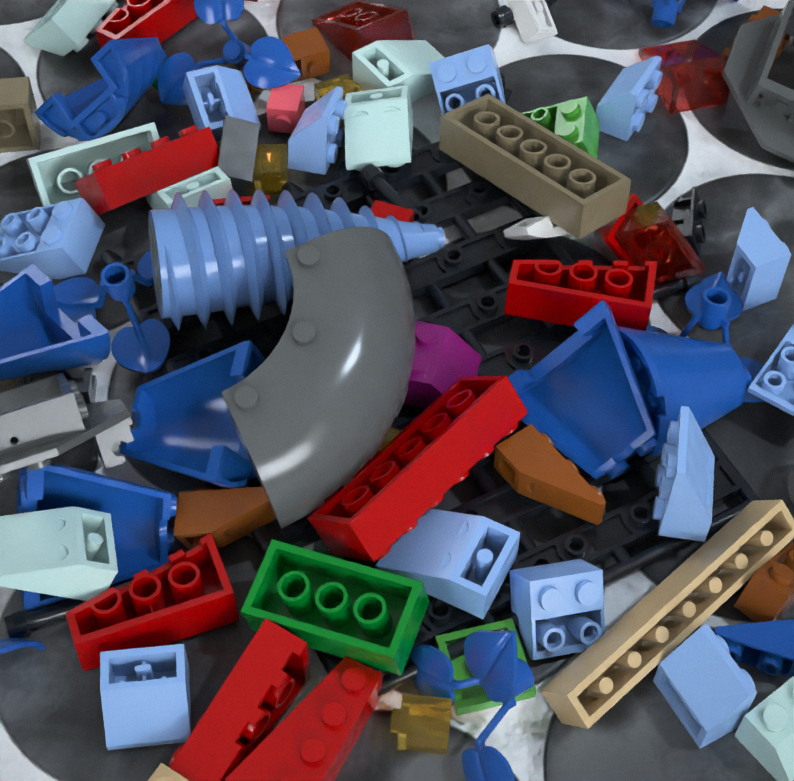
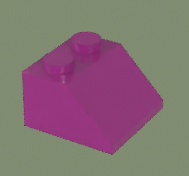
(438, 363)

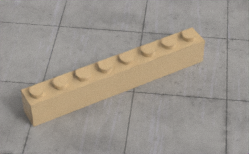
(669, 614)

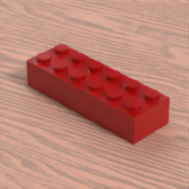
(418, 467)

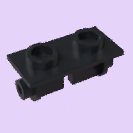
(688, 218)

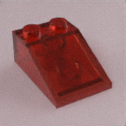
(362, 24)
(690, 75)

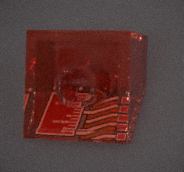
(653, 236)

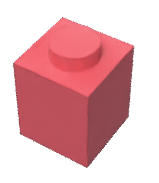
(285, 108)

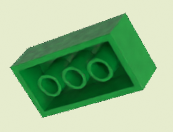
(338, 605)

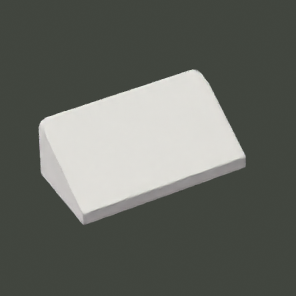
(533, 19)

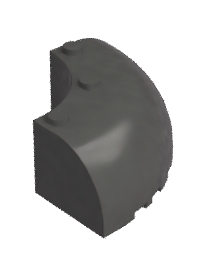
(334, 375)

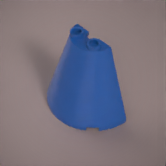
(96, 109)
(39, 335)
(684, 373)
(589, 398)
(187, 423)
(136, 513)

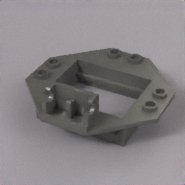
(762, 101)
(52, 419)

